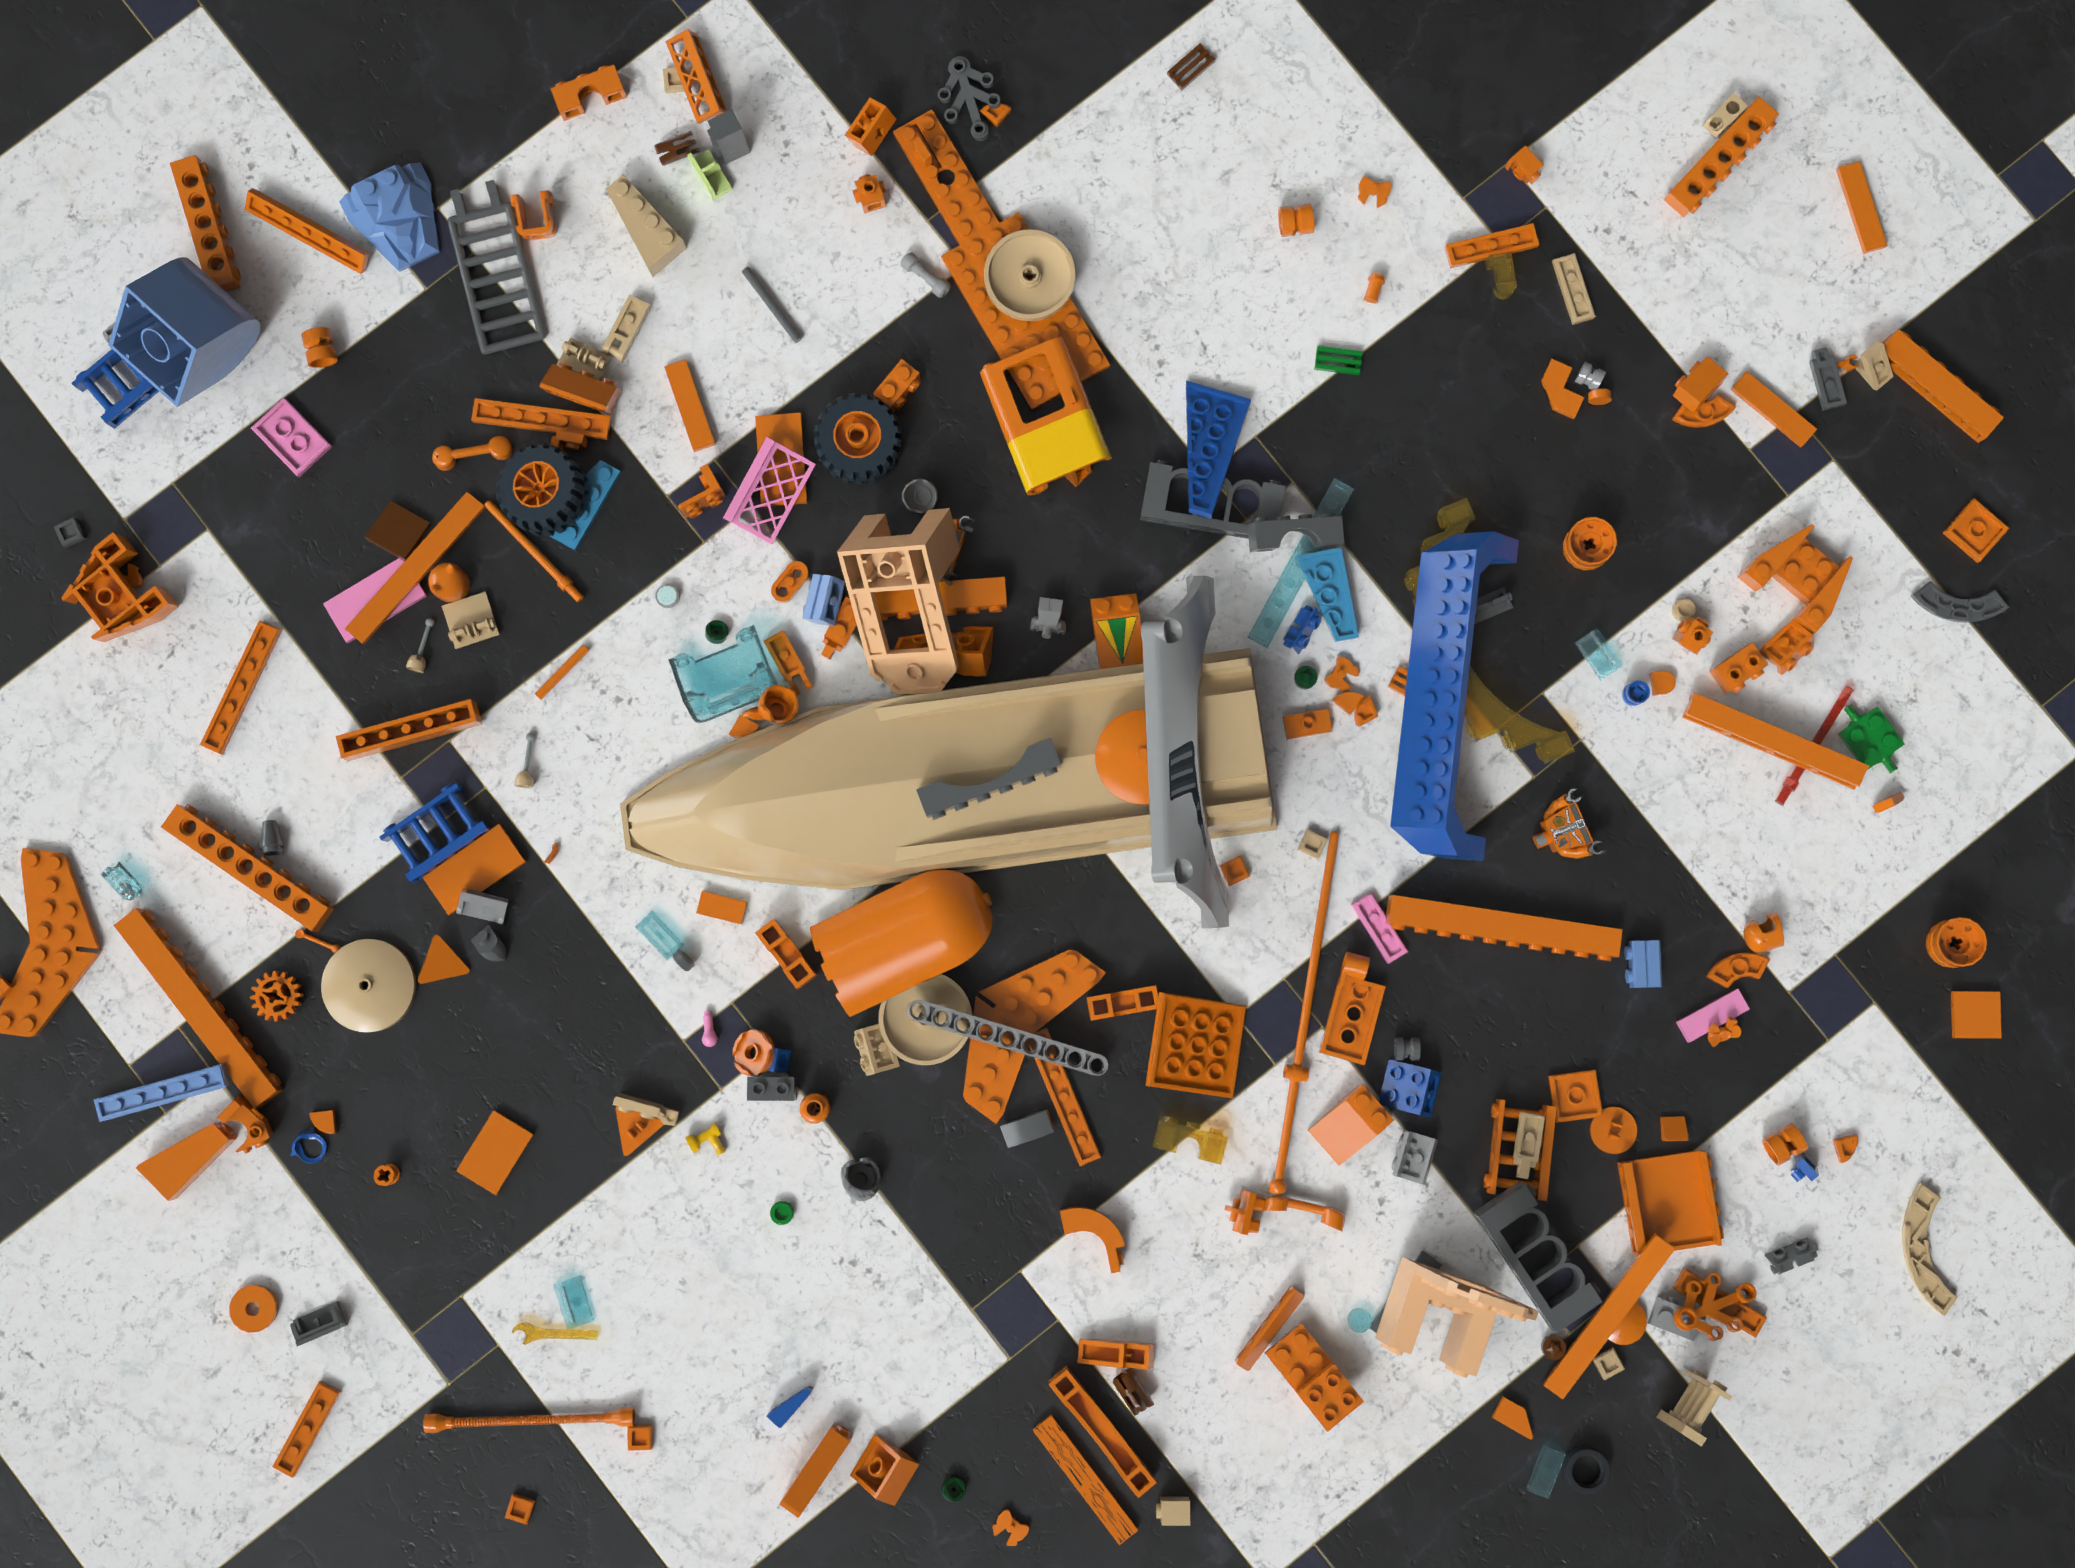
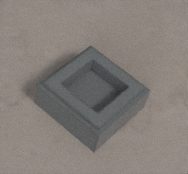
(69, 532)

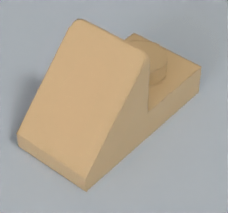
(1875, 366)

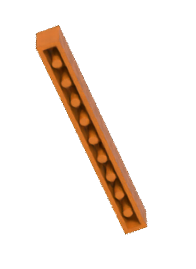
(1503, 926)
(198, 1007)

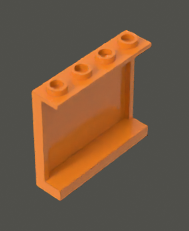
(1671, 1199)

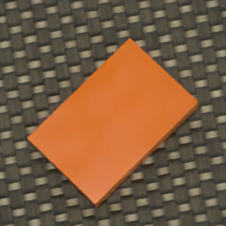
(495, 1152)

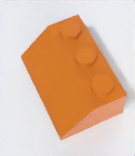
(581, 388)

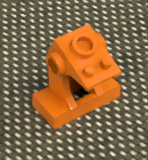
(252, 1119)

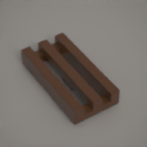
(1204, 54)

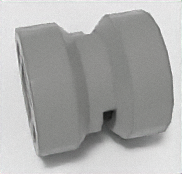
(1590, 376)

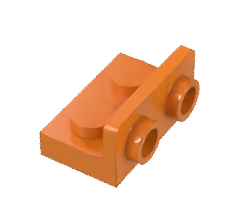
(1788, 646)

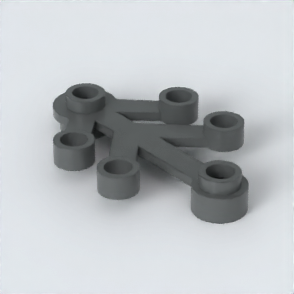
(968, 93)

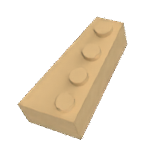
(650, 232)

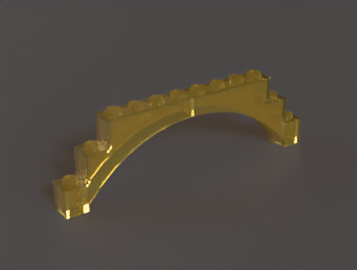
(1483, 710)

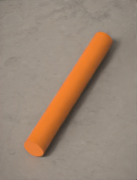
(561, 672)

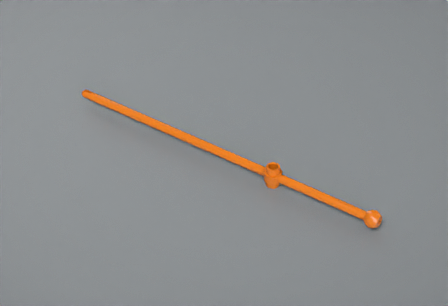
(1296, 1071)

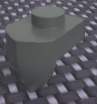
(489, 945)

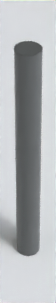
(771, 304)

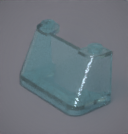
(724, 678)

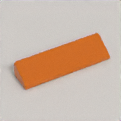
(1269, 1328)

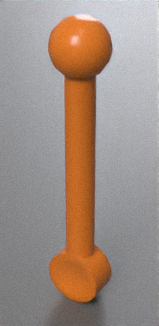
(301, 934)

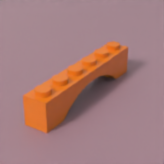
(1102, 1431)

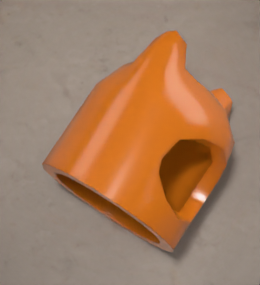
(449, 582)

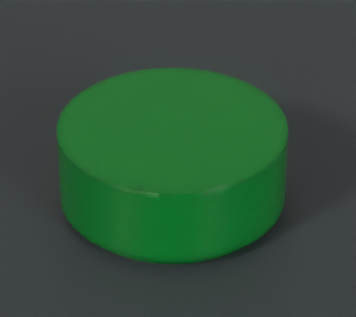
(782, 1212)

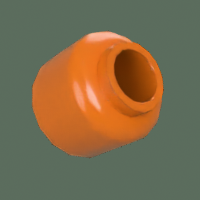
(810, 1115)

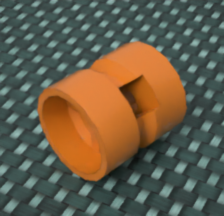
(1296, 220)
(319, 347)
(1784, 1144)

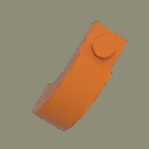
(1088, 1219)

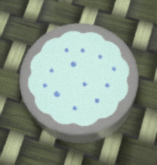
(667, 596)

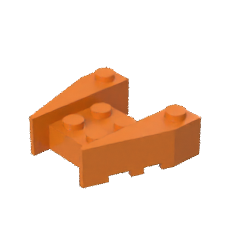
(1803, 573)
(111, 597)

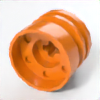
(1602, 544)
(1969, 944)

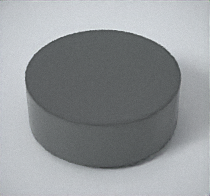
(683, 960)

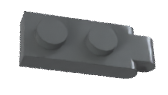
(1827, 379)

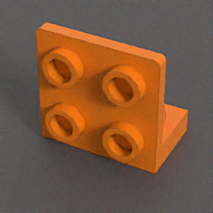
(710, 497)

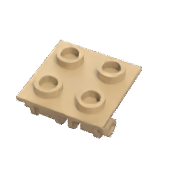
(584, 358)
(470, 620)

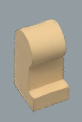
(1725, 115)

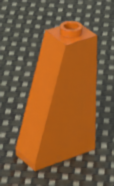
(185, 1161)
(816, 1470)

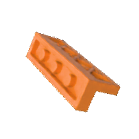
(702, 70)

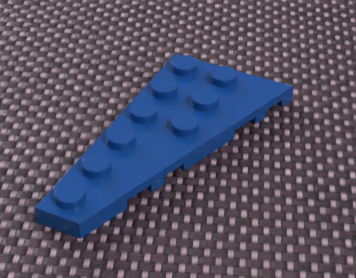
(1213, 431)

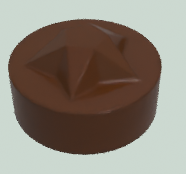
(1553, 1347)

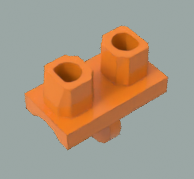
(1242, 1212)

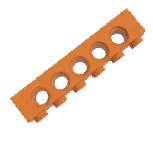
(1760, 115)
(184, 173)

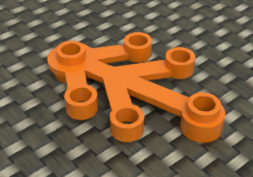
(1710, 1307)

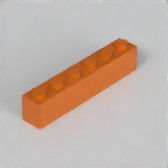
(1940, 386)
(962, 595)
(409, 730)

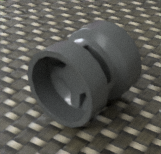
(1405, 1048)

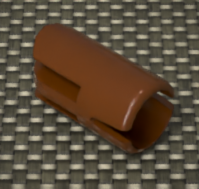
(672, 156)
(1132, 1392)

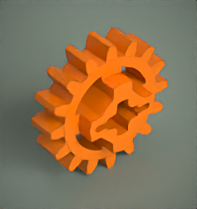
(279, 987)

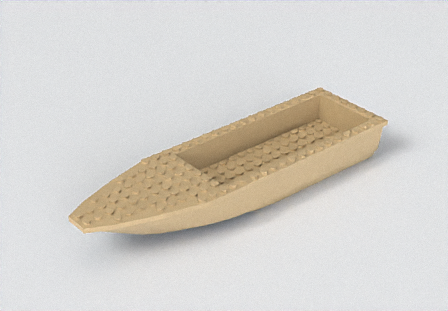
(839, 801)

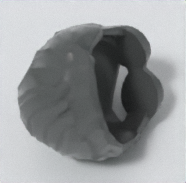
(861, 1180)

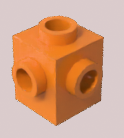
(869, 193)
(1693, 634)

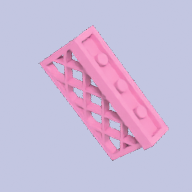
(751, 481)

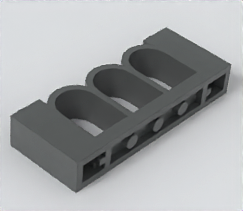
(1160, 477)
(1569, 1304)

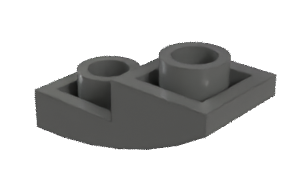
(1027, 1128)

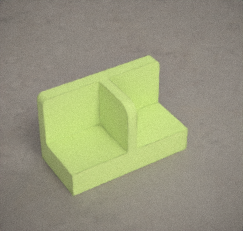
(710, 174)

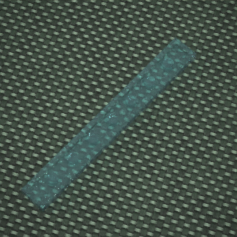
(1292, 576)

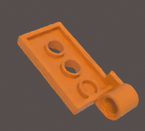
(1358, 993)

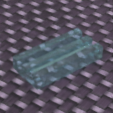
(646, 921)

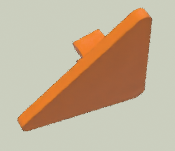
(441, 963)
(635, 1129)

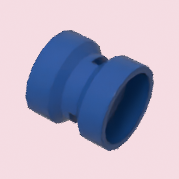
(1641, 693)

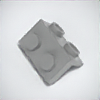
(1414, 1157)

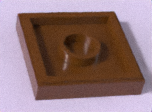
(397, 531)

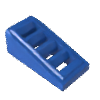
(785, 1410)

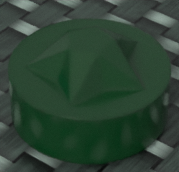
(716, 632)
(1305, 677)
(953, 1489)

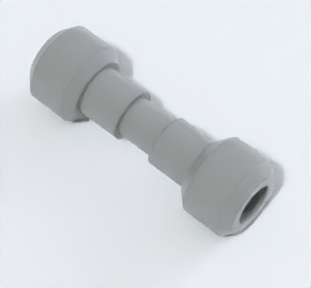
(940, 286)

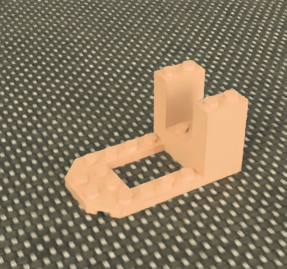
(915, 561)
(1473, 1319)

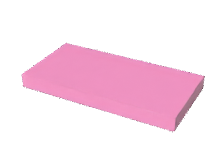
(351, 601)

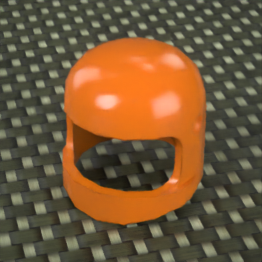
(1762, 936)

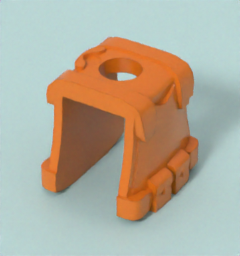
(535, 233)

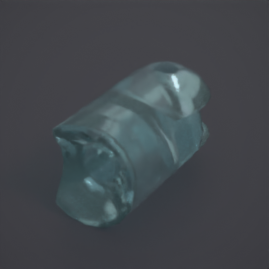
(122, 882)

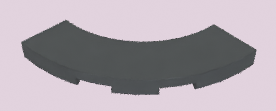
(1956, 609)

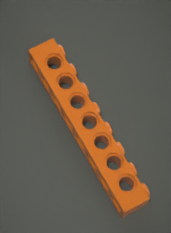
(178, 825)

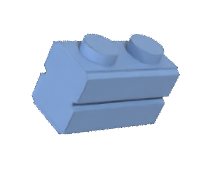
(823, 599)
(1644, 964)

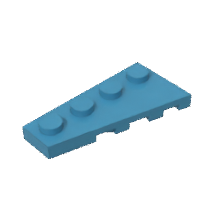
(601, 481)
(1330, 587)

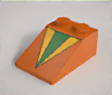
(1117, 631)

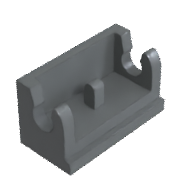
(318, 1323)

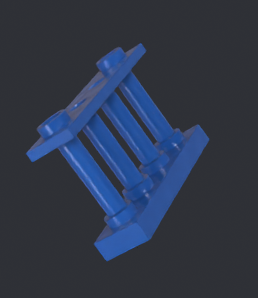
(131, 399)
(455, 842)

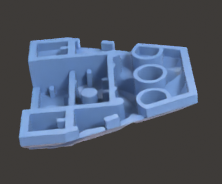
(395, 214)

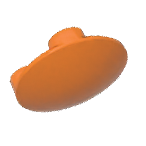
(1631, 1327)

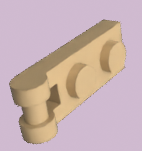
(626, 327)

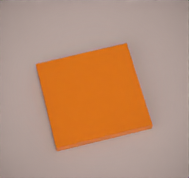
(1195, 1045)

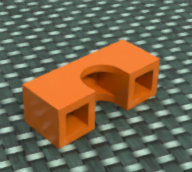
(570, 94)
(786, 953)
(1122, 1003)

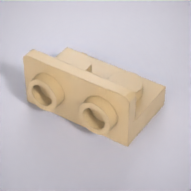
(873, 1050)

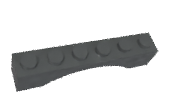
(941, 797)

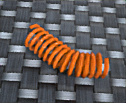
(554, 851)

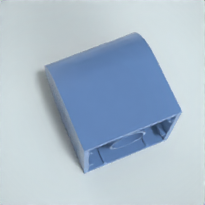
(181, 330)

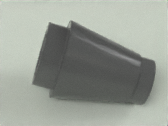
(271, 840)

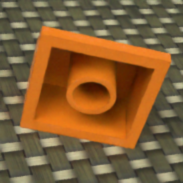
(884, 1470)

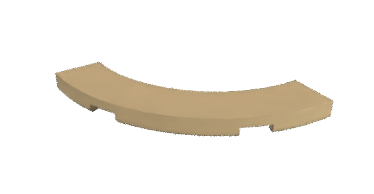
(1917, 1252)

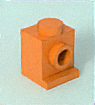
(1525, 165)

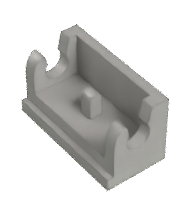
(482, 906)

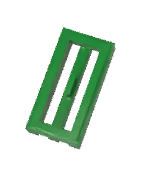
(1341, 352)

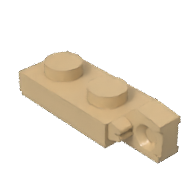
(646, 1108)
(1527, 1142)

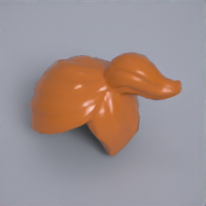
(775, 705)

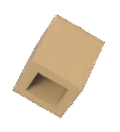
(1174, 1511)

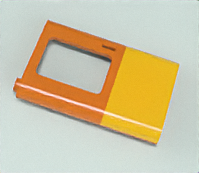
(1054, 442)

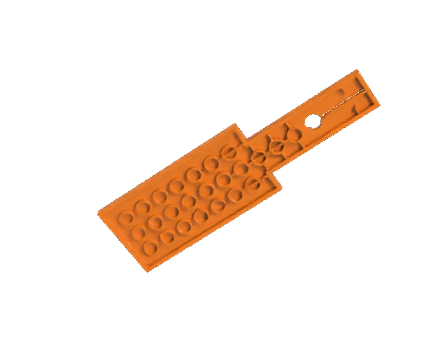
(977, 233)

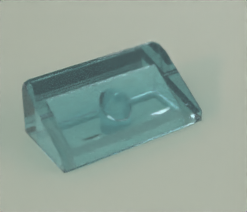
(1598, 654)
(573, 1302)
(1545, 1471)

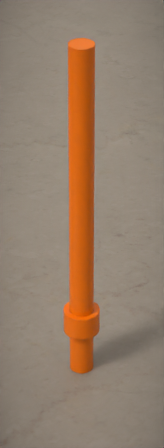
(563, 582)

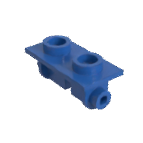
(1309, 620)

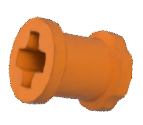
(392, 1178)

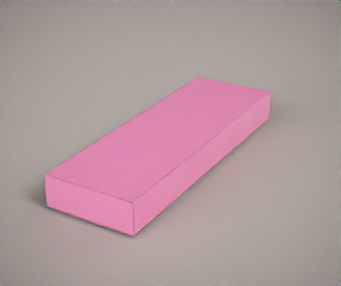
(1381, 933)
(1698, 1022)

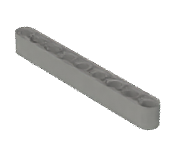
(1019, 1037)

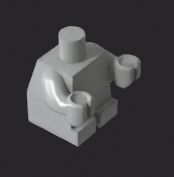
(1049, 617)

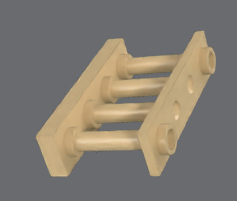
(1694, 1406)

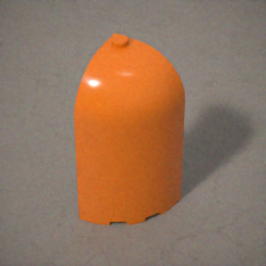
(902, 937)

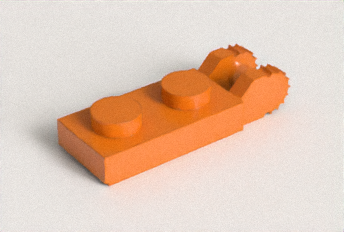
(786, 660)

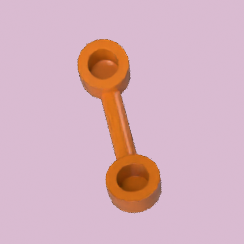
(445, 457)
(1330, 1215)

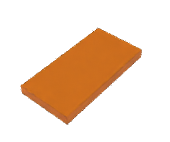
(787, 431)
(474, 868)

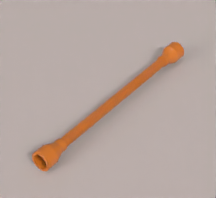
(622, 1417)

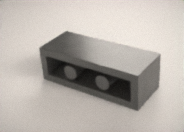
(727, 137)

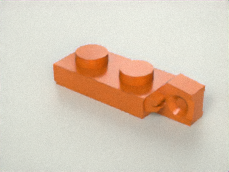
(839, 635)

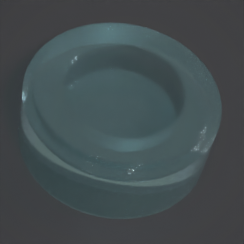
(1359, 1320)

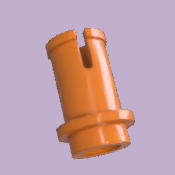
(1374, 287)

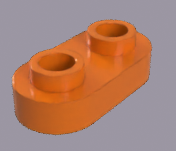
(788, 581)

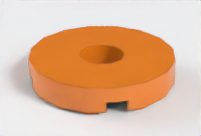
(764, 1052)
(267, 1308)

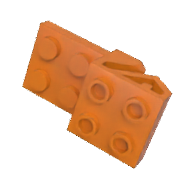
(1314, 1377)

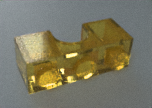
(1211, 1143)

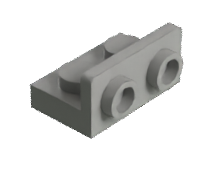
(1662, 1317)

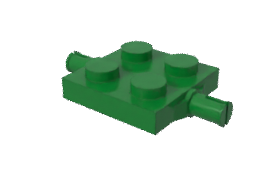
(1871, 738)

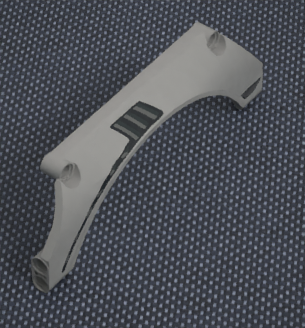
(1177, 813)

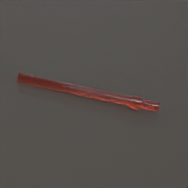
(1791, 782)

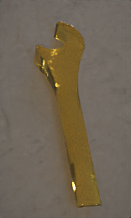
(535, 1333)

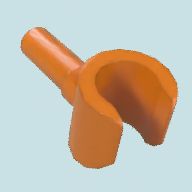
(1845, 364)

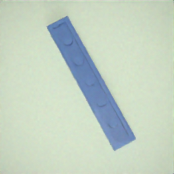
(162, 1092)

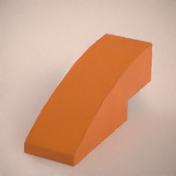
(1116, 1353)

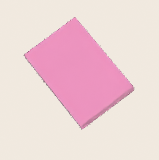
(291, 437)

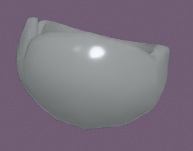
(920, 495)

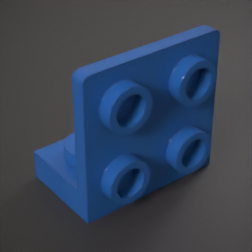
(1409, 1088)

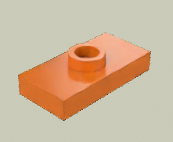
(1307, 724)

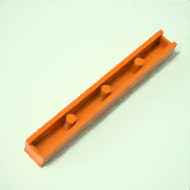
(1775, 741)

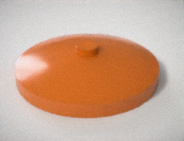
(1123, 758)

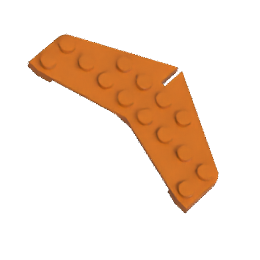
(56, 932)
(1025, 1004)

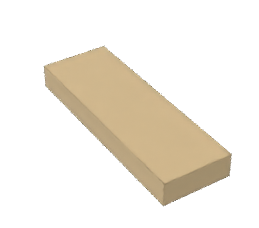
(1573, 289)

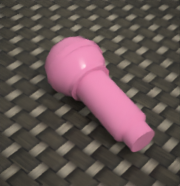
(709, 1036)

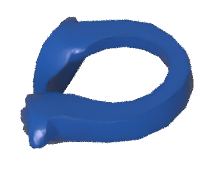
(299, 1151)

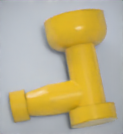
(710, 1134)

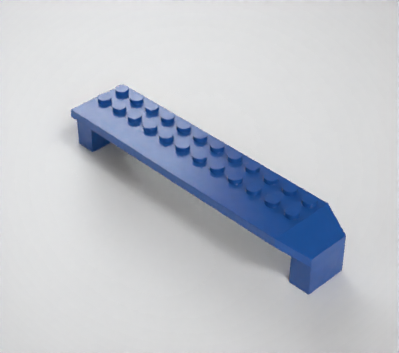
(1437, 693)

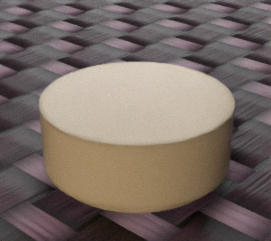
(1683, 608)

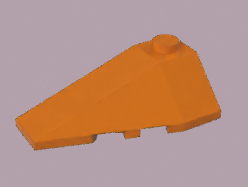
(971, 645)

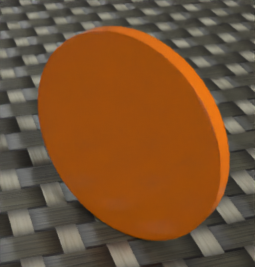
(1614, 1130)

